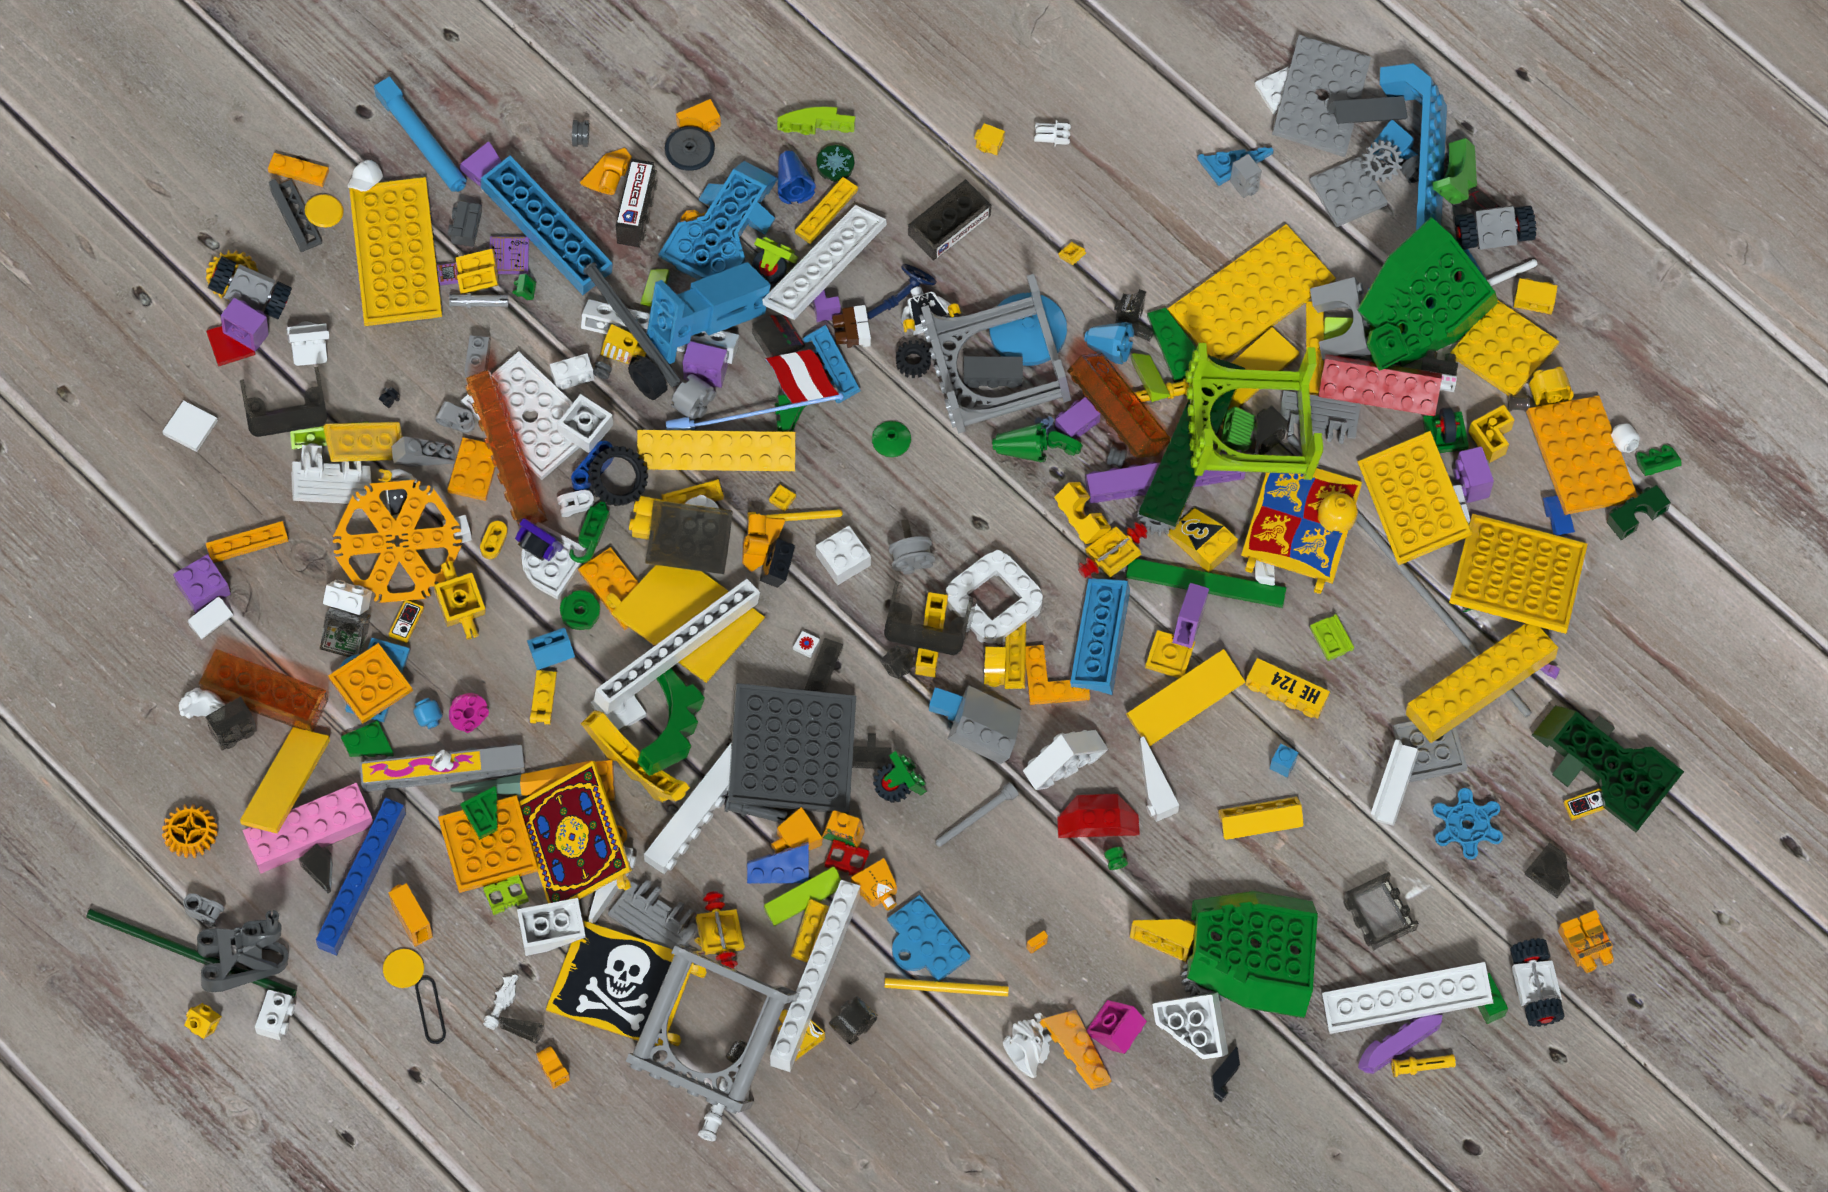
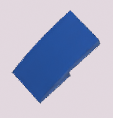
(1560, 522)

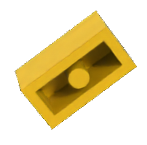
(1535, 296)

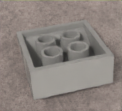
(985, 725)

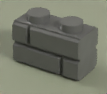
(465, 223)

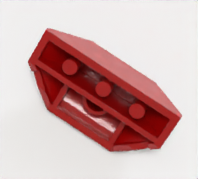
(1098, 817)

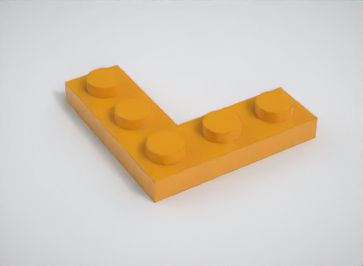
(1046, 692)

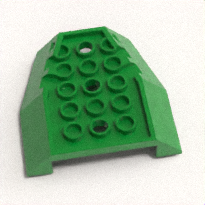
(1425, 269)
(1254, 977)

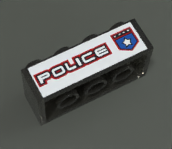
(636, 202)
(949, 220)

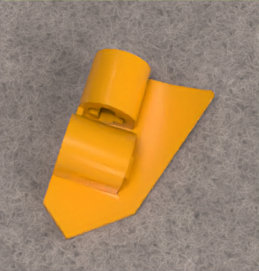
(608, 172)
(760, 535)

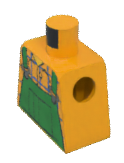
(844, 829)

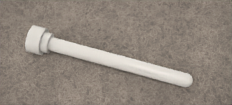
(1512, 272)

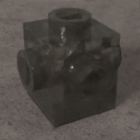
(898, 661)

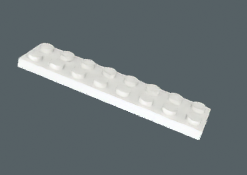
(824, 262)
(1407, 998)

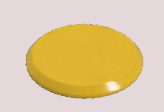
(324, 210)
(403, 968)

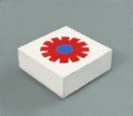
(806, 644)

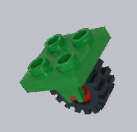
(897, 779)

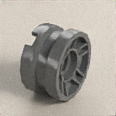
(580, 133)
(1411, 169)

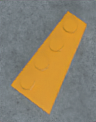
(1073, 1038)

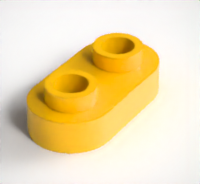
(493, 541)

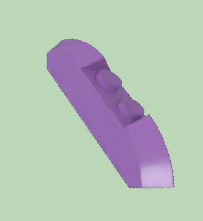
(1392, 1046)

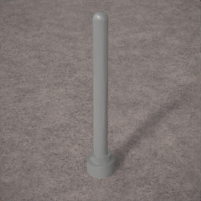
(1008, 792)

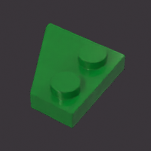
(482, 812)

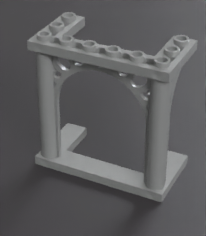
(944, 329)
(737, 1094)

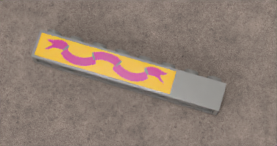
(418, 770)

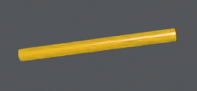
(950, 987)

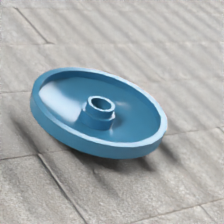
(1025, 336)

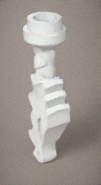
(504, 997)

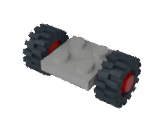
(1495, 227)
(249, 287)

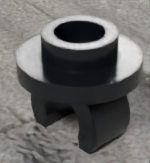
(389, 397)

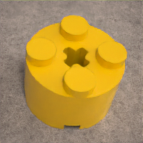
(1550, 387)

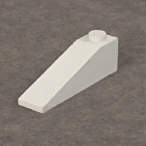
(1159, 796)
(607, 892)

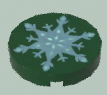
(835, 162)

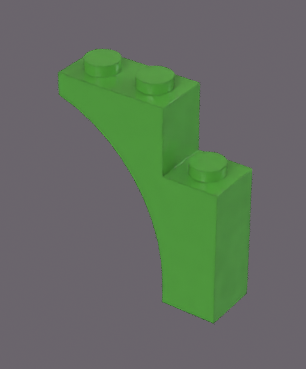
(1460, 172)

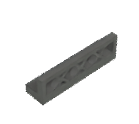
(283, 203)

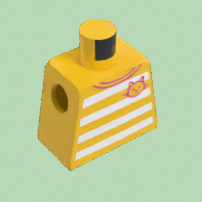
(621, 345)

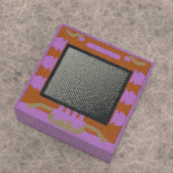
(447, 274)

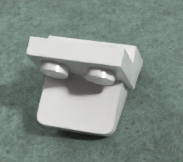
(308, 343)

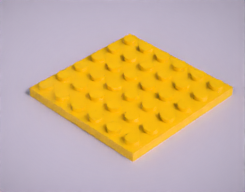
(1519, 573)

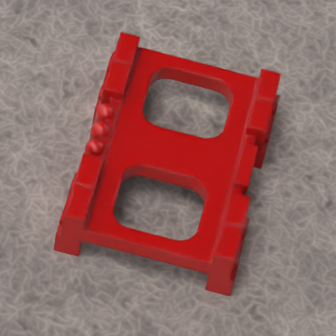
(844, 865)

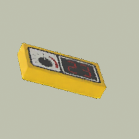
(406, 621)
(1584, 804)

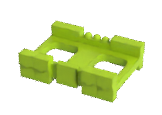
(508, 900)

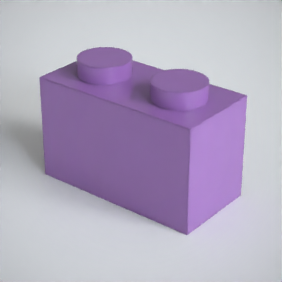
(1077, 419)

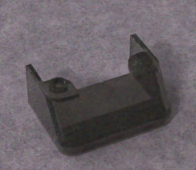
(287, 419)
(902, 631)

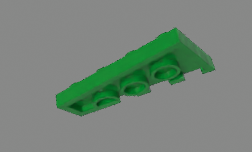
(1173, 342)

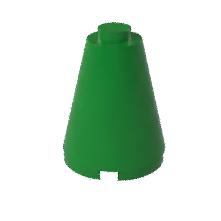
(1023, 443)

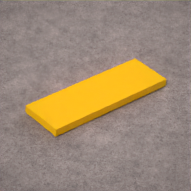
(1267, 353)
(1185, 697)
(285, 780)

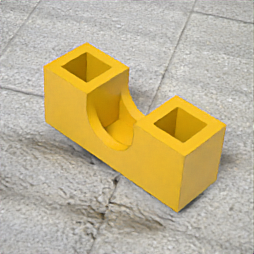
(1071, 502)

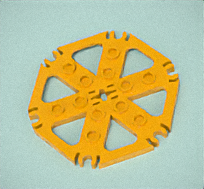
(405, 524)

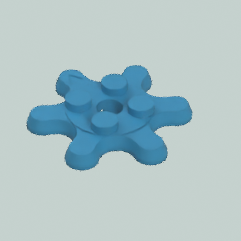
(1463, 811)

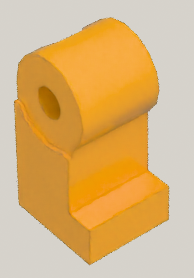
(552, 1067)

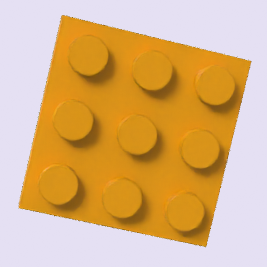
(370, 683)

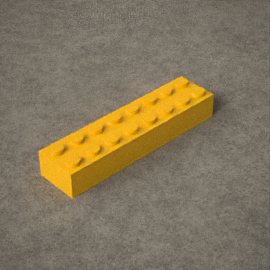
(1481, 681)

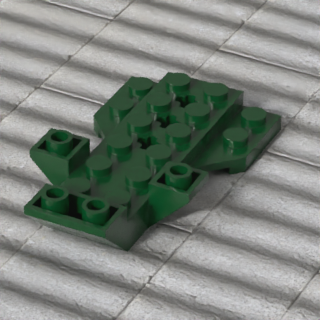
(1591, 750)

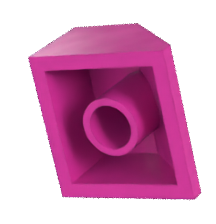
(1116, 1026)

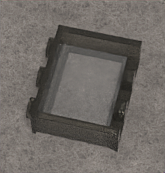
(1379, 911)

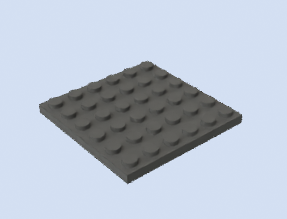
(792, 748)

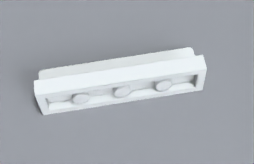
(1394, 783)

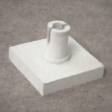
(625, 714)

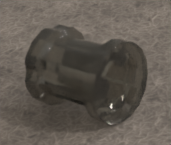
(1518, 402)

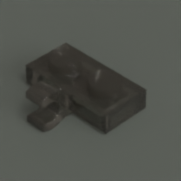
(871, 756)

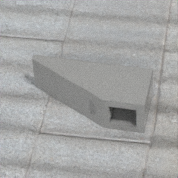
(422, 452)

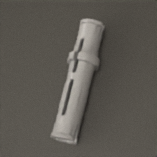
(478, 300)

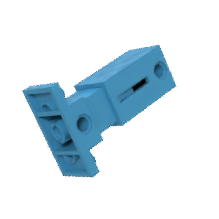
(708, 306)

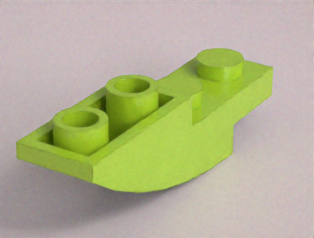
(808, 119)

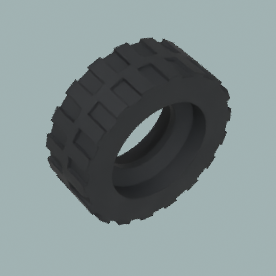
(647, 378)

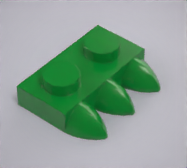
(1657, 460)

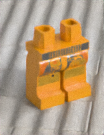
(1587, 941)

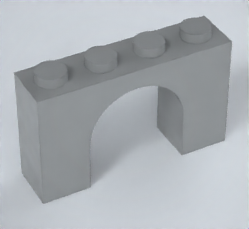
(1343, 295)

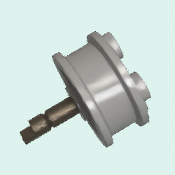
(911, 552)

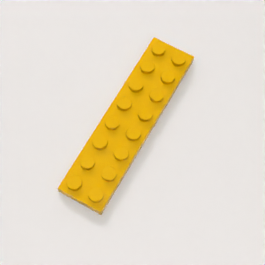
(717, 450)

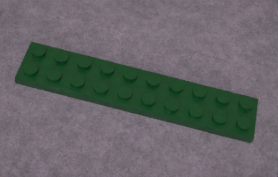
(1174, 476)

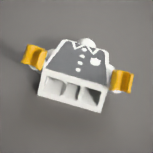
(937, 305)
(397, 497)

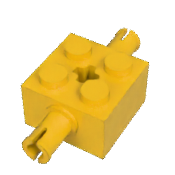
(466, 589)

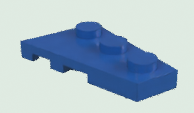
(782, 867)

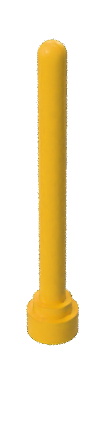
(804, 515)

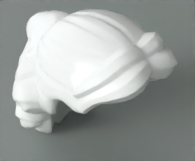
(199, 703)

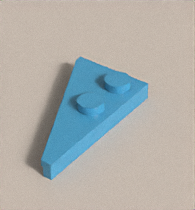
(1220, 165)

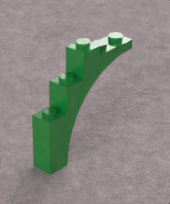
(672, 743)

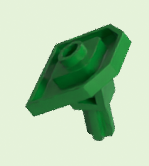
(1387, 346)

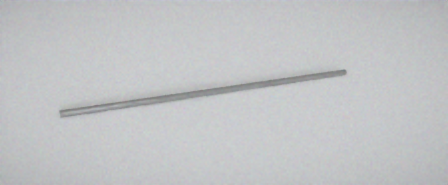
(1421, 590)

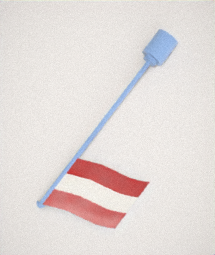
(800, 379)

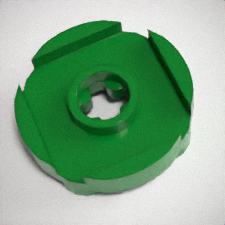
(580, 621)

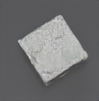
(231, 724)

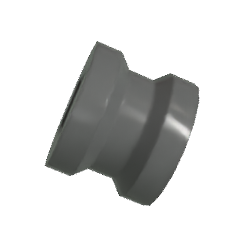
(1117, 457)

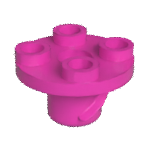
(468, 712)

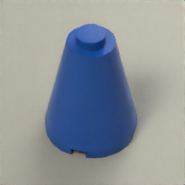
(794, 179)

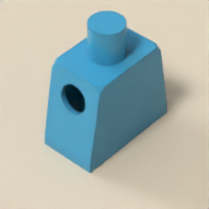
(1398, 137)

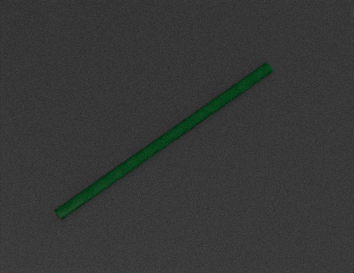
(180, 949)

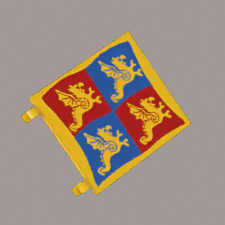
(1288, 529)

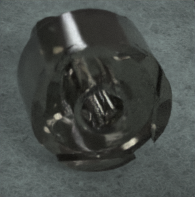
(853, 1020)

